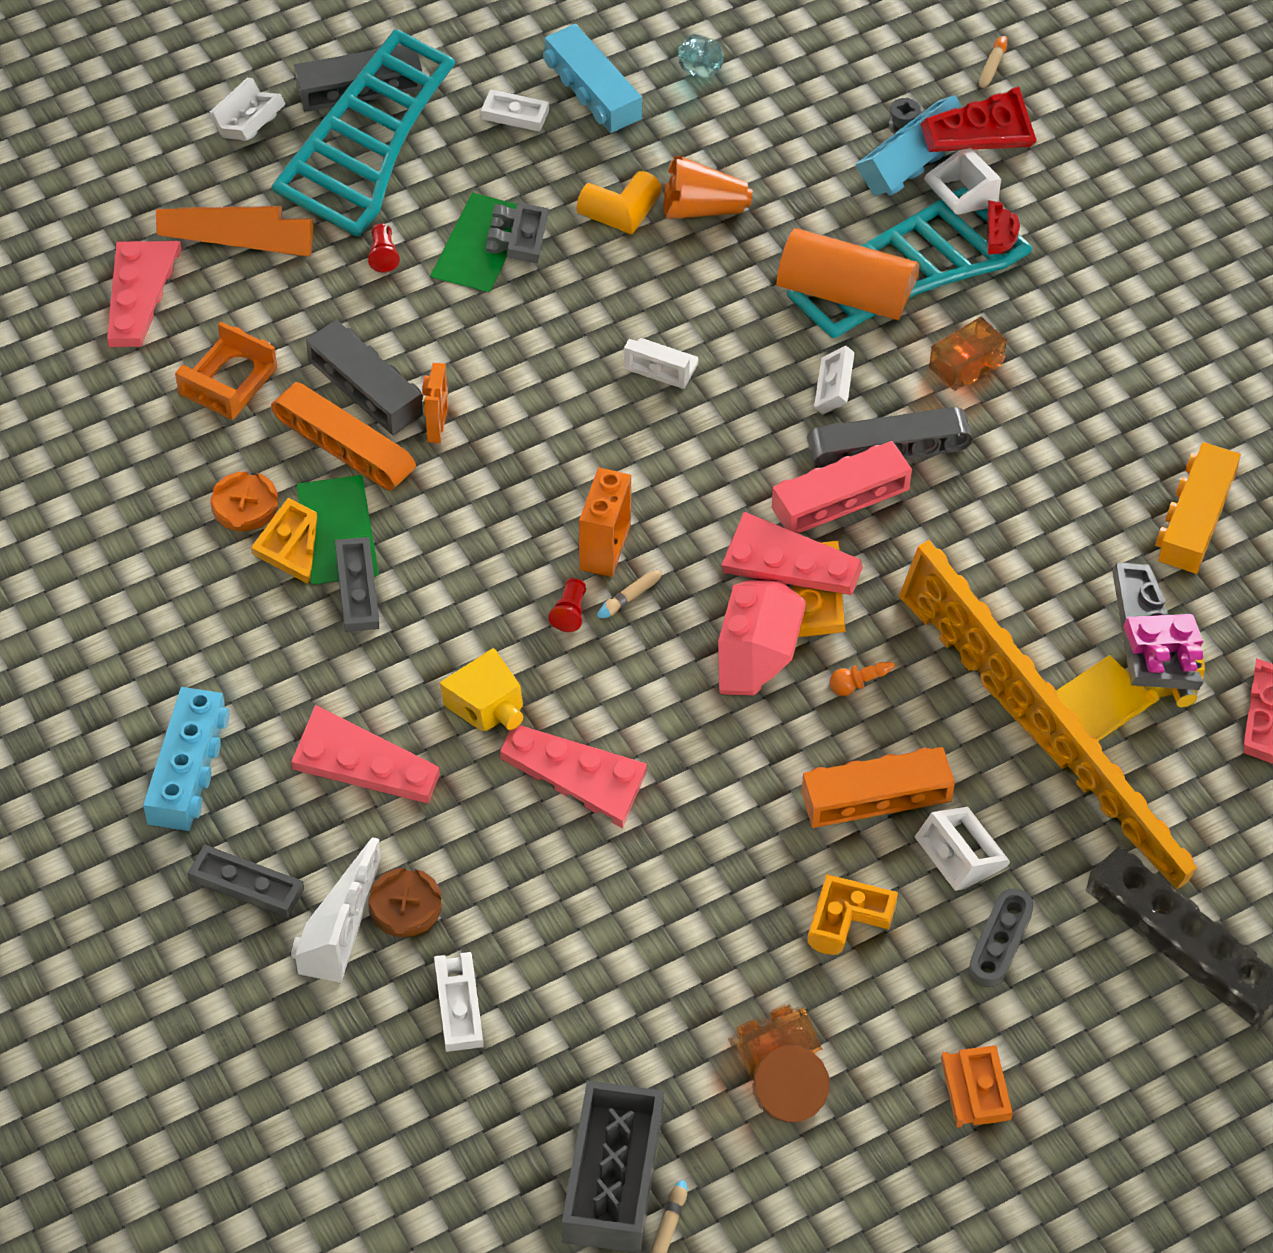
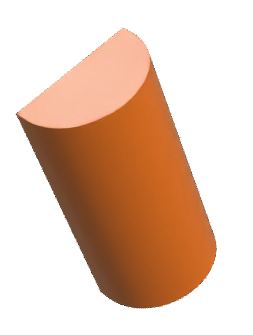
(847, 273)

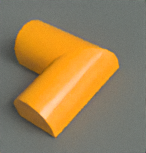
(621, 210)
(845, 902)

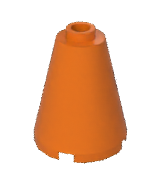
(702, 191)

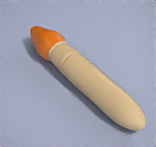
(993, 61)

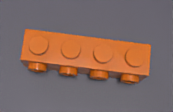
(877, 786)

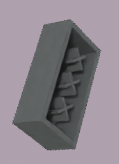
(613, 1167)

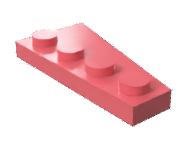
(137, 287)
(777, 554)
(360, 758)
(591, 775)

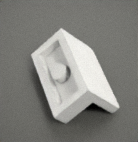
(659, 362)

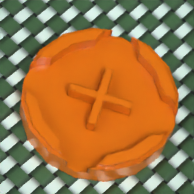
(244, 501)

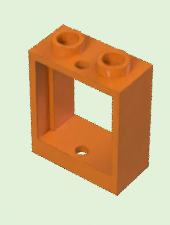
(605, 522)

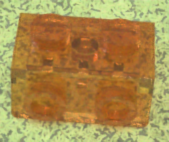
(784, 1028)

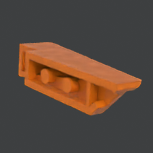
(239, 226)

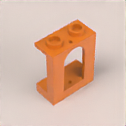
(199, 386)

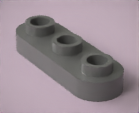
(1001, 926)

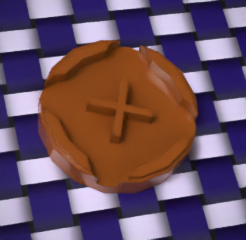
(405, 902)
(791, 1084)

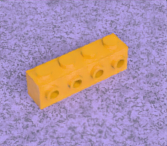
(1198, 508)

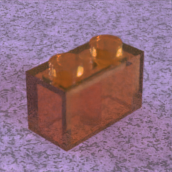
(968, 353)

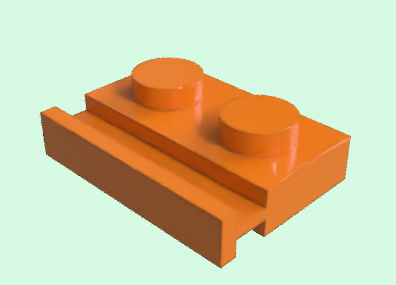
(436, 401)
(976, 1086)

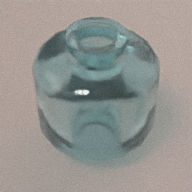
(700, 56)

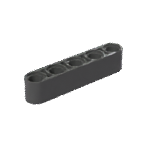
(912, 433)

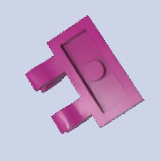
(1164, 634)

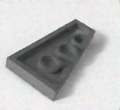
(1141, 596)

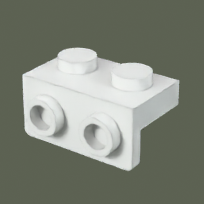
(245, 111)

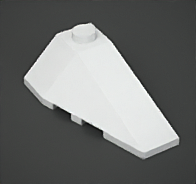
(333, 927)

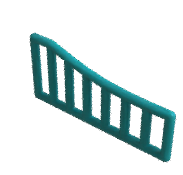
(332, 121)
(935, 279)

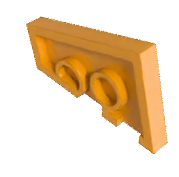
(823, 609)

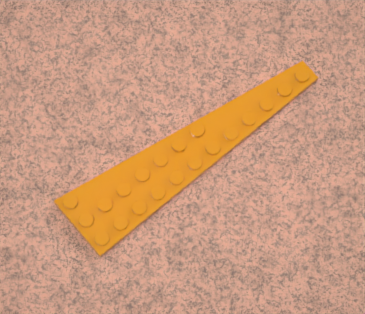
(945, 600)

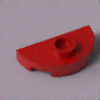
(1001, 228)

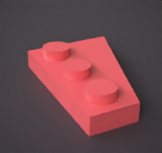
(1259, 726)

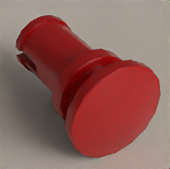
(383, 252)
(568, 610)

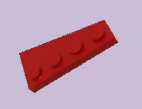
(980, 125)

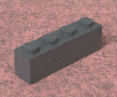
(325, 80)
(365, 377)

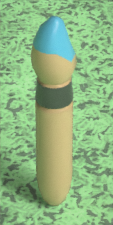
(612, 606)
(670, 1218)

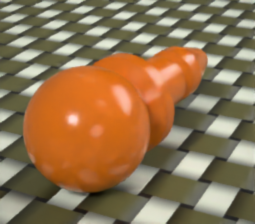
(844, 681)

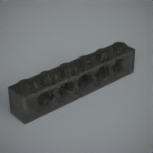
(1166, 933)

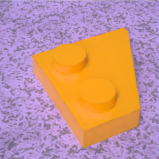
(289, 540)

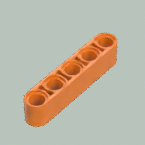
(343, 436)

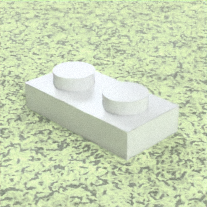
(515, 110)
(834, 380)

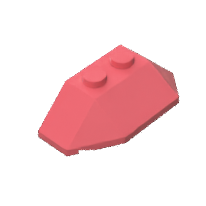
(757, 635)

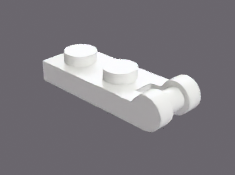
(458, 1003)

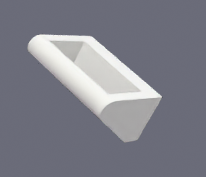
(973, 173)
(953, 854)

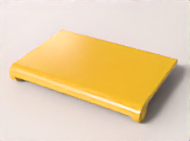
(1105, 698)

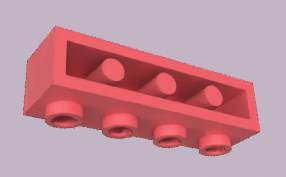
(841, 487)

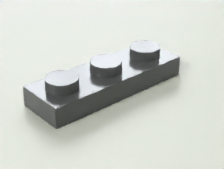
(357, 584)
(246, 881)

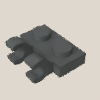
(527, 231)

